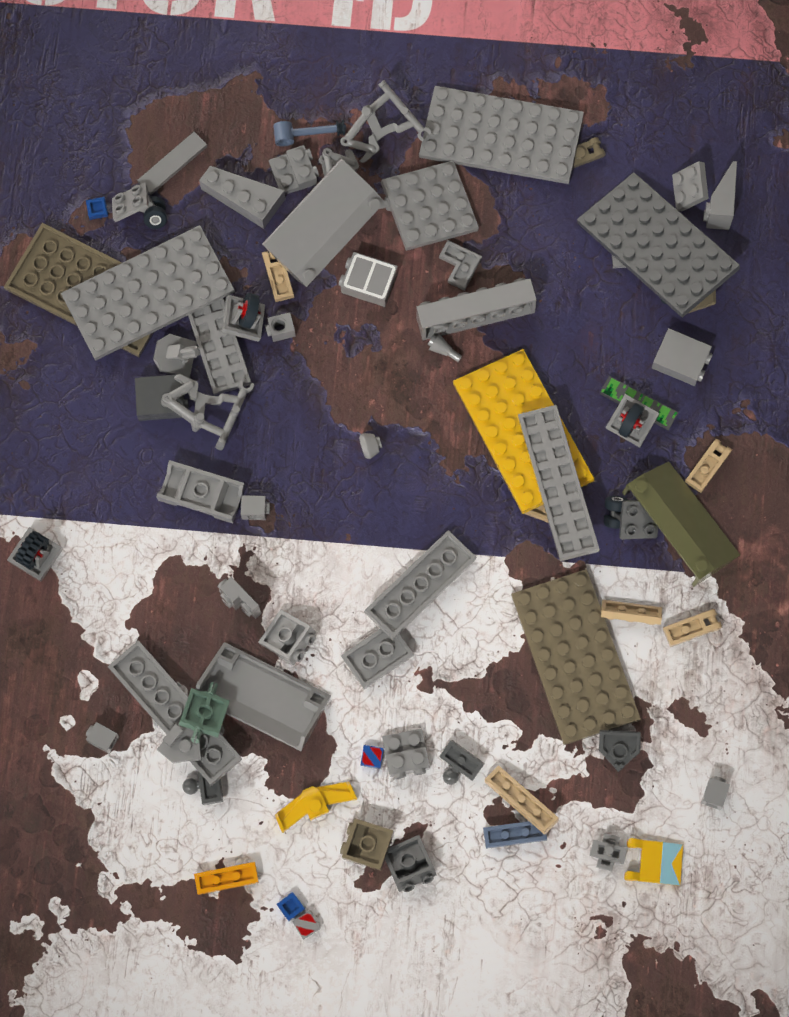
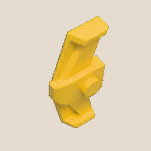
(314, 802)

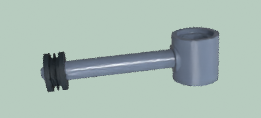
(285, 133)

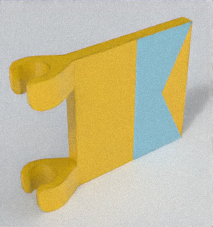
(658, 863)

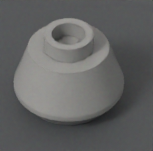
(370, 445)

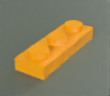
(226, 878)

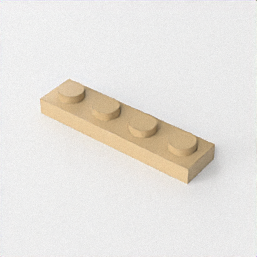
(521, 800)

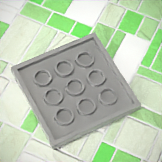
(429, 205)

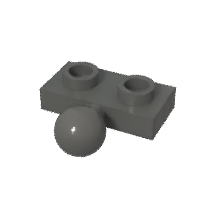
(461, 761)
(209, 793)

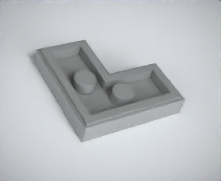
(464, 262)

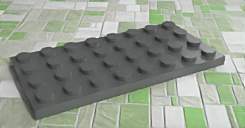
(658, 244)

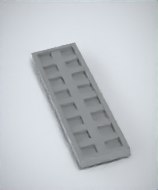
(218, 349)
(558, 483)

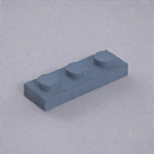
(512, 834)

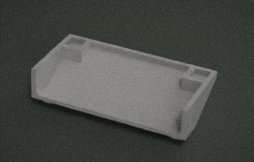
(323, 223)
(265, 696)

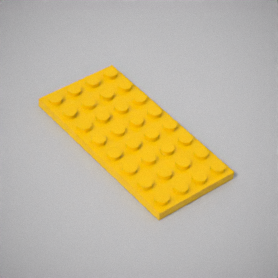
(494, 400)

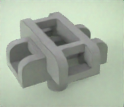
(608, 851)

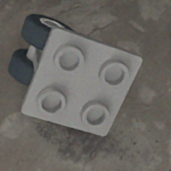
(137, 200)

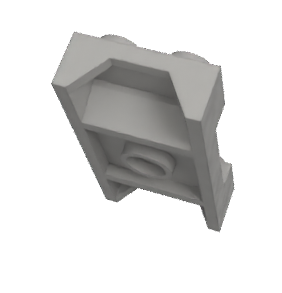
(201, 491)

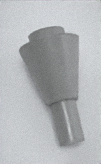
(440, 346)

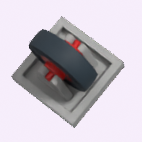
(243, 316)
(632, 420)

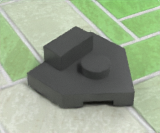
(619, 746)

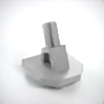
(175, 355)

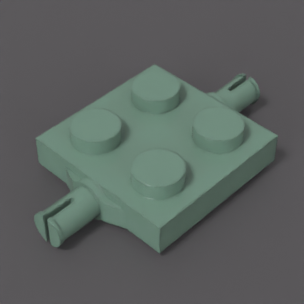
(204, 712)

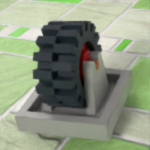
(35, 554)

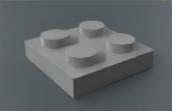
(690, 186)

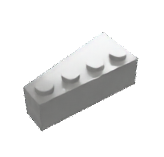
(247, 197)

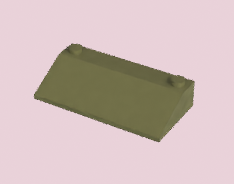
(683, 521)

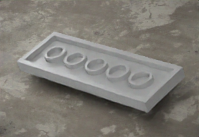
(420, 585)

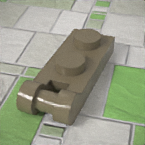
(582, 154)

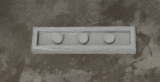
(173, 162)

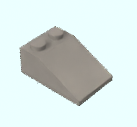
(720, 209)

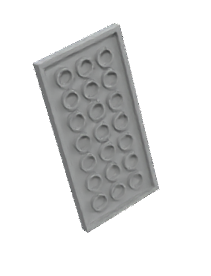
(501, 134)
(147, 292)

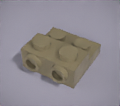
(366, 844)

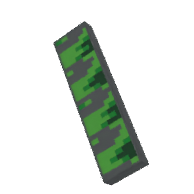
(616, 390)

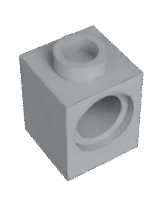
(286, 321)
(254, 507)
(101, 737)
(715, 793)

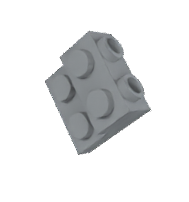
(294, 170)
(235, 596)
(288, 637)
(406, 753)

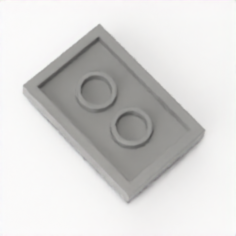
(376, 657)

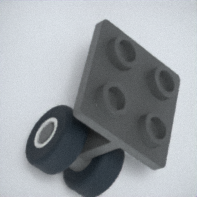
(629, 518)

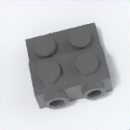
(410, 864)

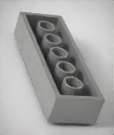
(476, 308)

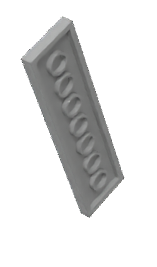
(165, 705)

